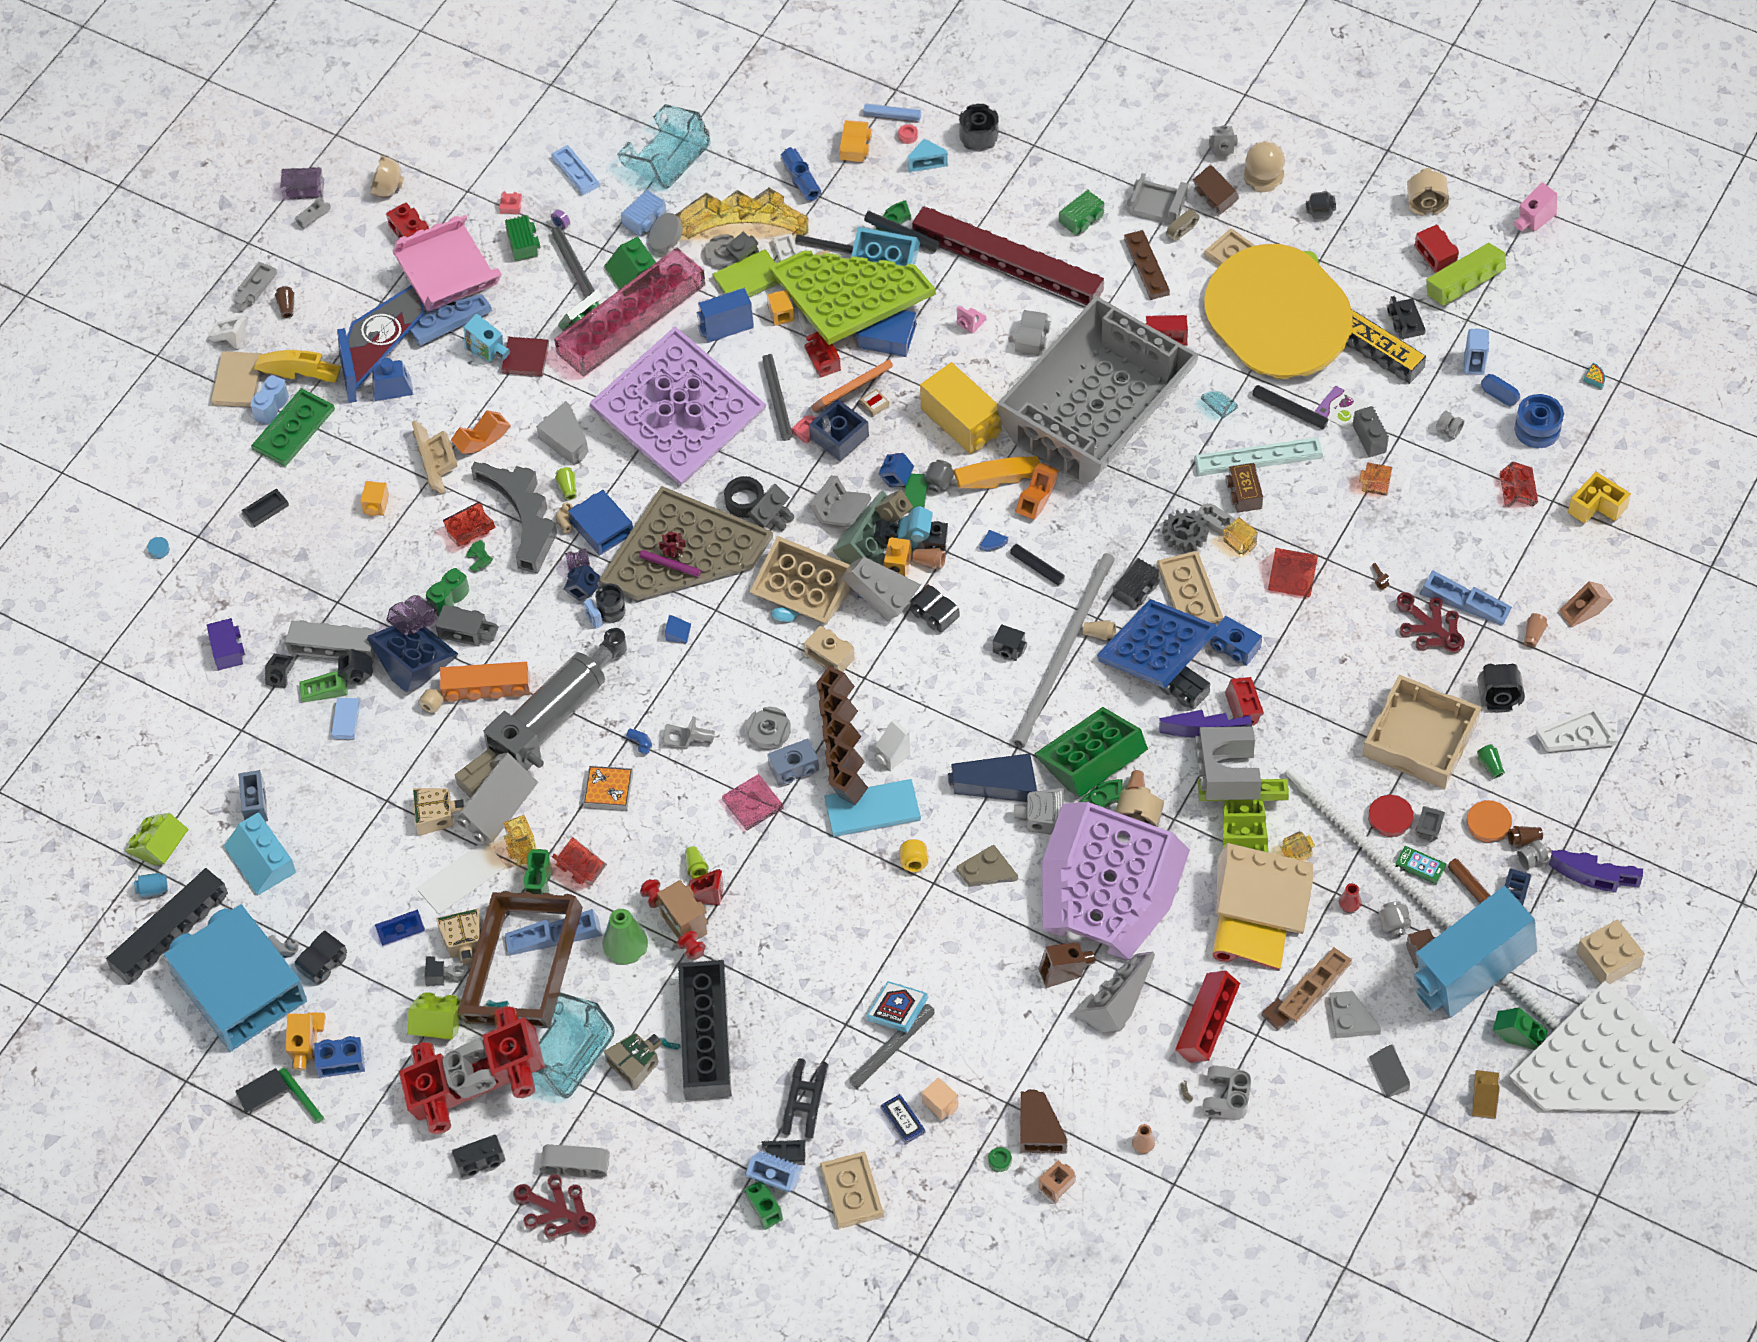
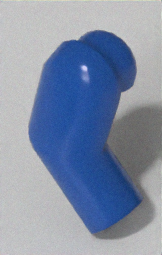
(642, 739)

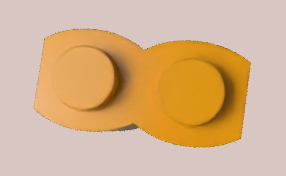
(854, 141)

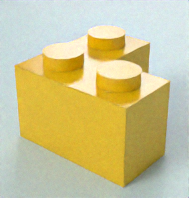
(1600, 495)

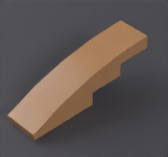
(1315, 985)

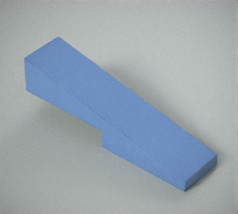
(1470, 601)
(547, 934)

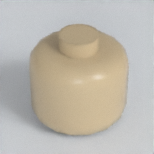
(431, 700)

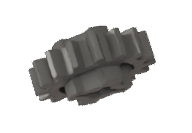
(1185, 531)

